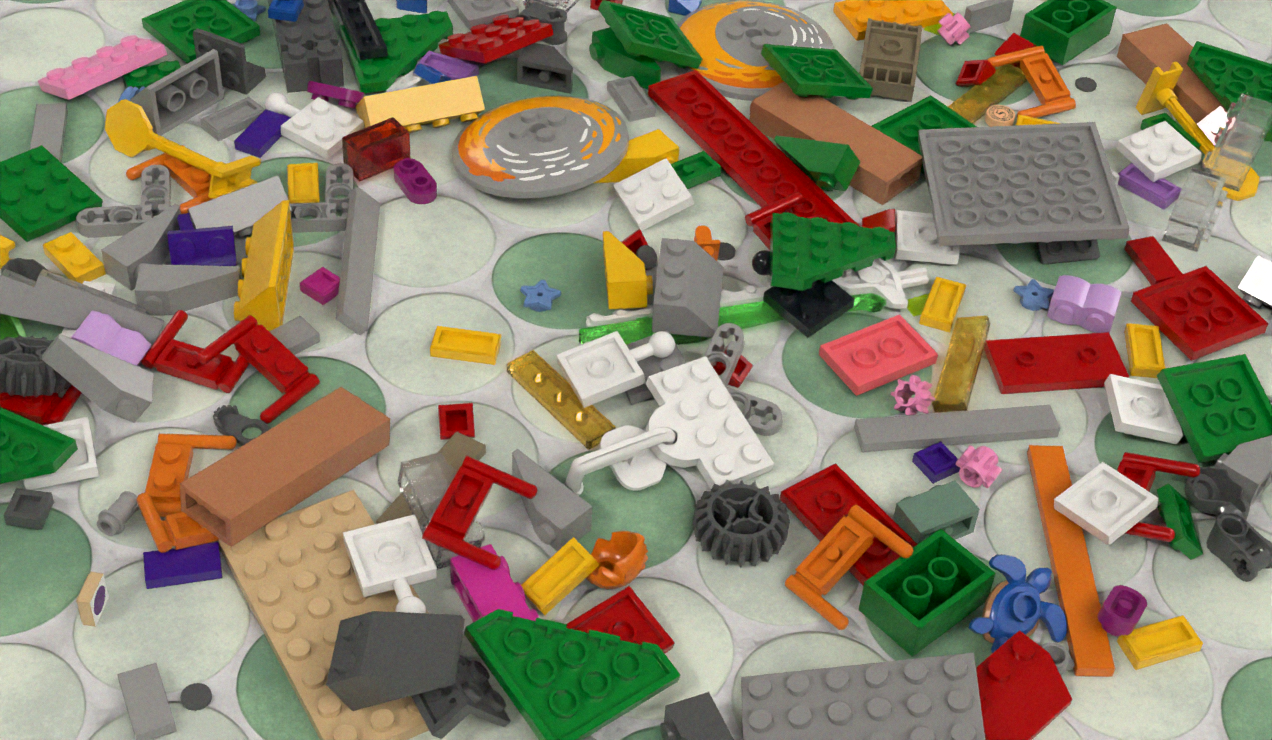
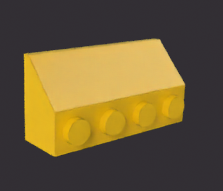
(425, 104)
(267, 269)

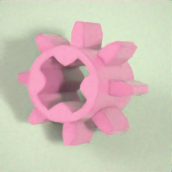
(954, 28)
(914, 387)
(978, 466)

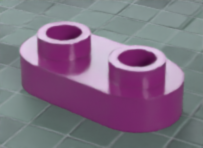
(346, 96)
(415, 181)
(1121, 610)

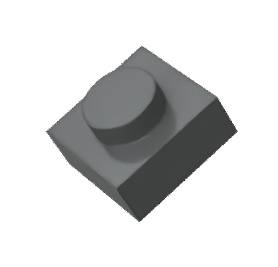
(28, 508)

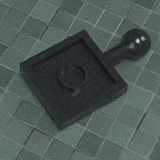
(804, 309)

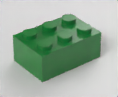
(1068, 26)
(926, 593)

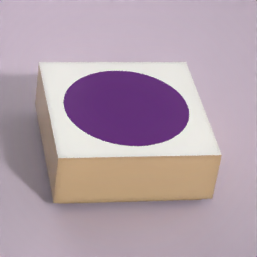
(92, 599)

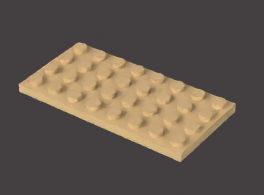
(299, 591)

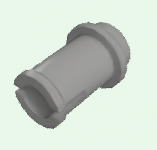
(114, 519)

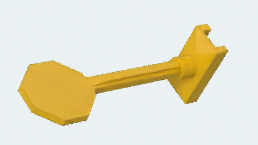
(1160, 95)
(132, 134)

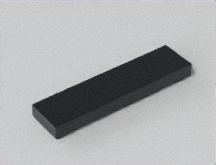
(361, 29)

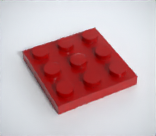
(495, 39)
(1199, 312)

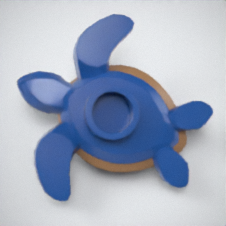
(1017, 604)

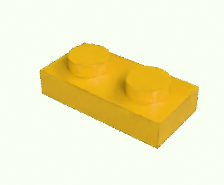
(74, 258)

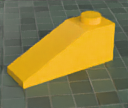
(643, 153)
(624, 275)

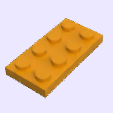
(855, 13)

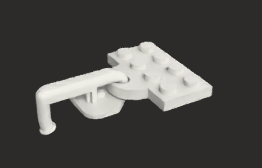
(694, 416)

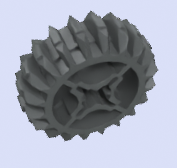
(25, 371)
(749, 520)

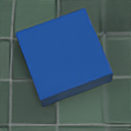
(285, 9)
(430, 74)

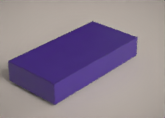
(261, 133)
(182, 565)

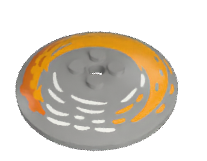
(731, 42)
(540, 146)

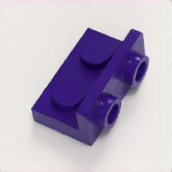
(203, 246)

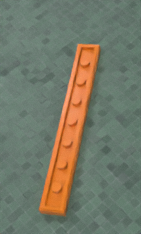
(1070, 565)

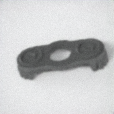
(232, 423)

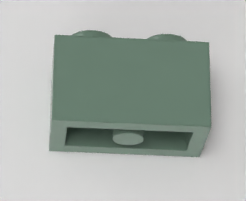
(940, 507)

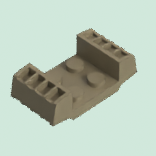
(891, 58)

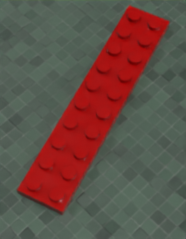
(740, 147)

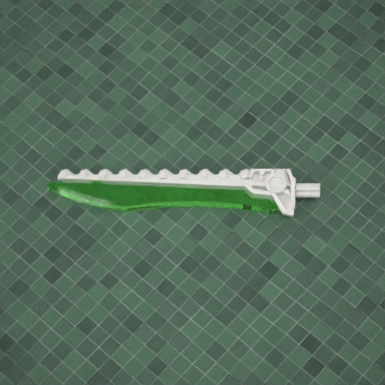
(871, 288)

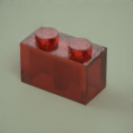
(376, 148)

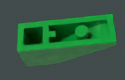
(613, 58)
(824, 162)

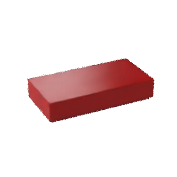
(1152, 259)

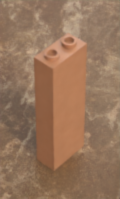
(1160, 48)
(884, 163)
(284, 466)

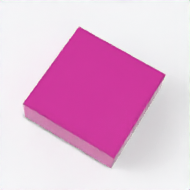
(321, 285)

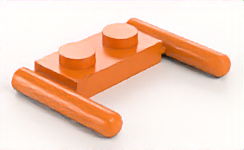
(1043, 79)
(190, 178)
(172, 466)
(175, 530)
(836, 556)

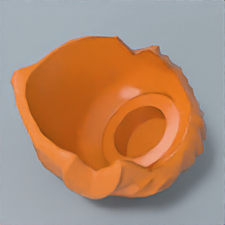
(618, 559)

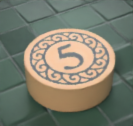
(999, 116)

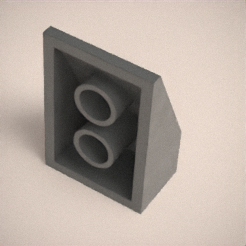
(393, 656)

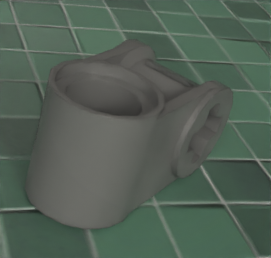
(548, 15)
(1239, 546)

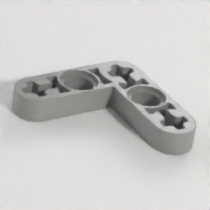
(326, 212)
(93, 220)
(762, 407)

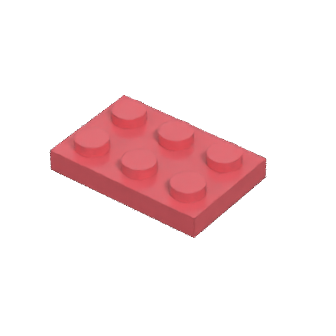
(878, 354)

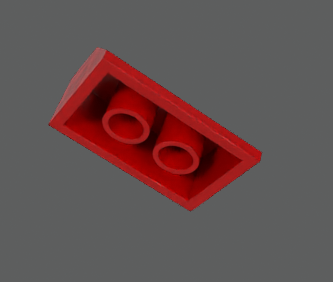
(1020, 690)

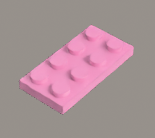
(102, 67)

